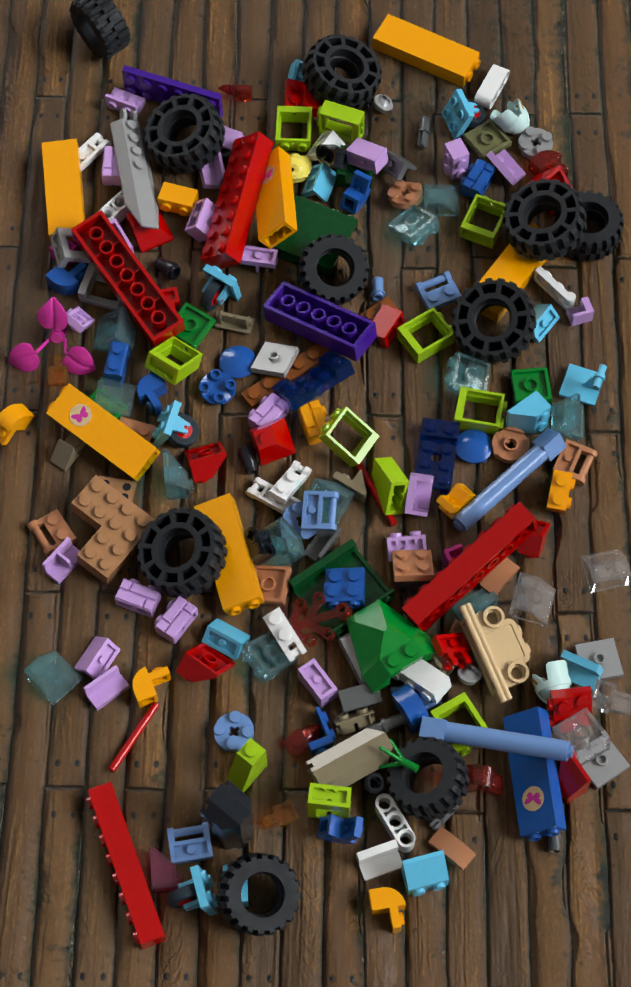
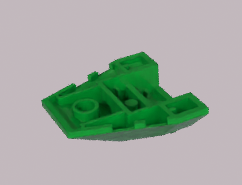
(386, 644)

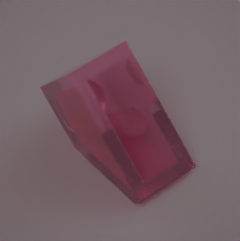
(163, 873)

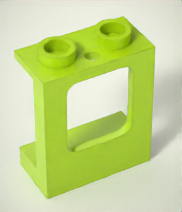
(329, 798)

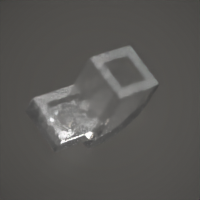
(607, 699)

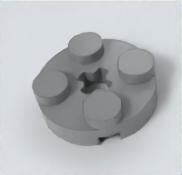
(532, 135)

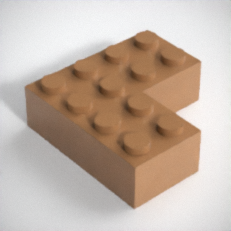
(117, 525)

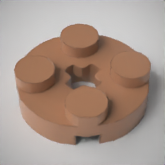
(412, 191)
(508, 435)

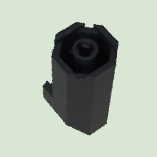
(230, 816)

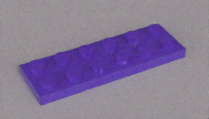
(161, 88)

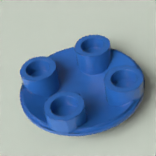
(237, 361)
(217, 387)
(474, 446)

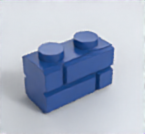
(478, 178)
(117, 361)

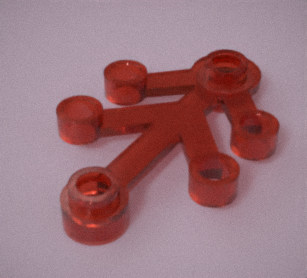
(311, 619)

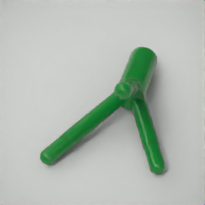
(399, 757)

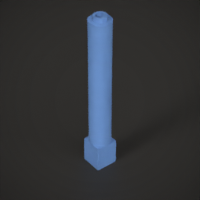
(545, 448)
(496, 739)

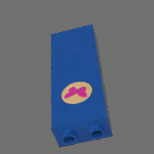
(535, 780)

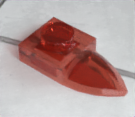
(241, 92)
(299, 739)

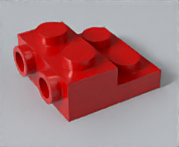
(298, 95)
(567, 702)

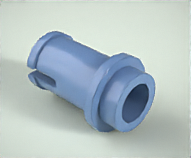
(377, 293)

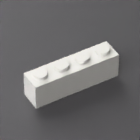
(425, 679)

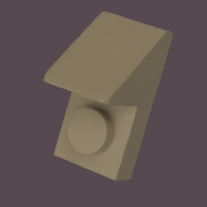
(67, 452)
(356, 485)

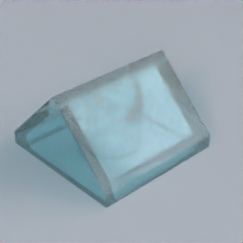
(115, 396)

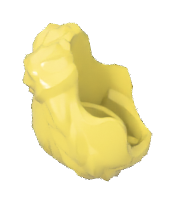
(302, 167)

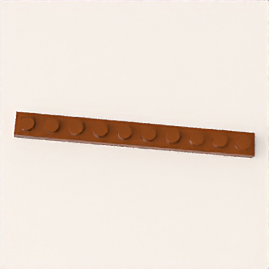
(301, 365)

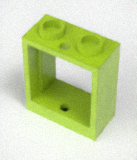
(344, 114)
(302, 115)
(479, 234)
(411, 345)
(169, 370)
(482, 397)
(369, 436)
(453, 706)

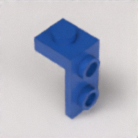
(318, 746)

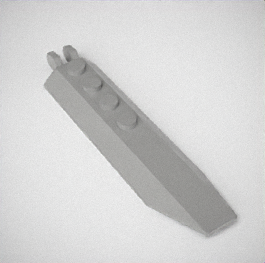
(135, 169)

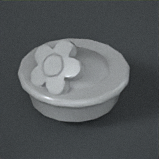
(382, 103)
(469, 675)

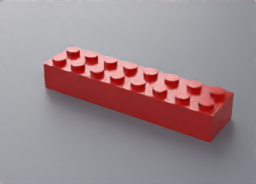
(237, 201)
(128, 279)
(470, 567)

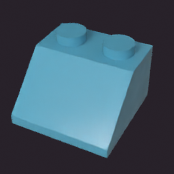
(529, 414)
(425, 873)

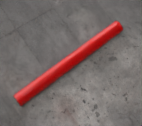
(371, 486)
(133, 737)

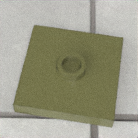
(487, 138)

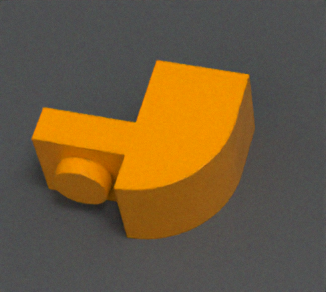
(13, 418)
(455, 500)
(145, 682)
(388, 901)

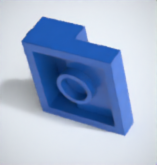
(345, 586)

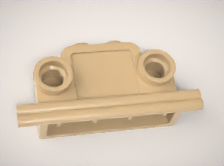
(497, 648)

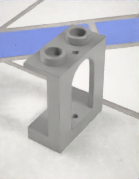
(62, 251)
(92, 275)

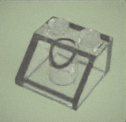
(606, 570)
(532, 599)
(584, 734)

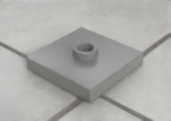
(275, 359)
(603, 653)
(606, 766)

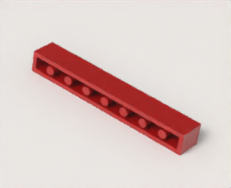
(126, 865)

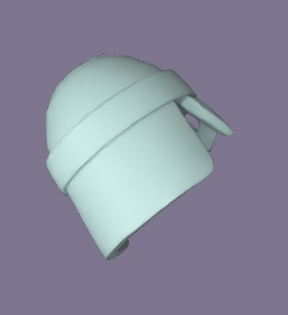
(513, 119)
(557, 679)

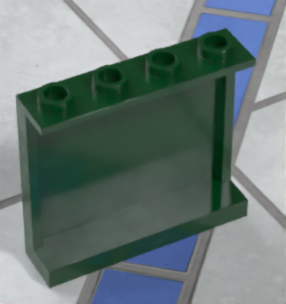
(312, 222)
(313, 580)

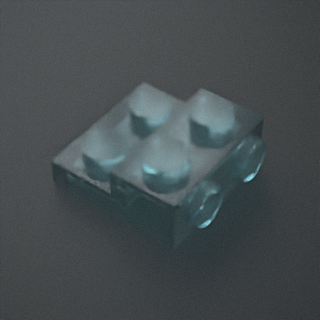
(415, 225)
(466, 372)
(265, 657)

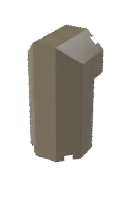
(350, 759)

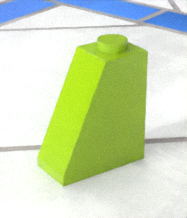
(390, 485)
(247, 765)

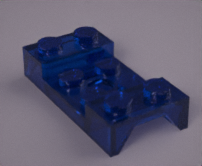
(331, 371)
(439, 439)

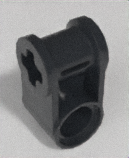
(331, 155)
(260, 545)

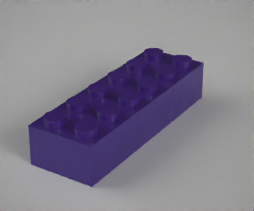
(320, 321)

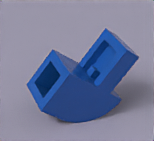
(357, 193)
(66, 282)
(149, 390)
(410, 706)
(339, 829)

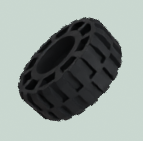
(350, 56)
(193, 151)
(538, 198)
(490, 294)
(164, 535)

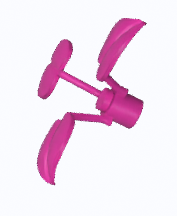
(52, 316)

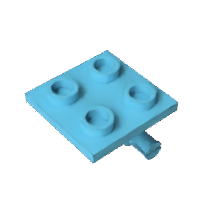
(583, 382)

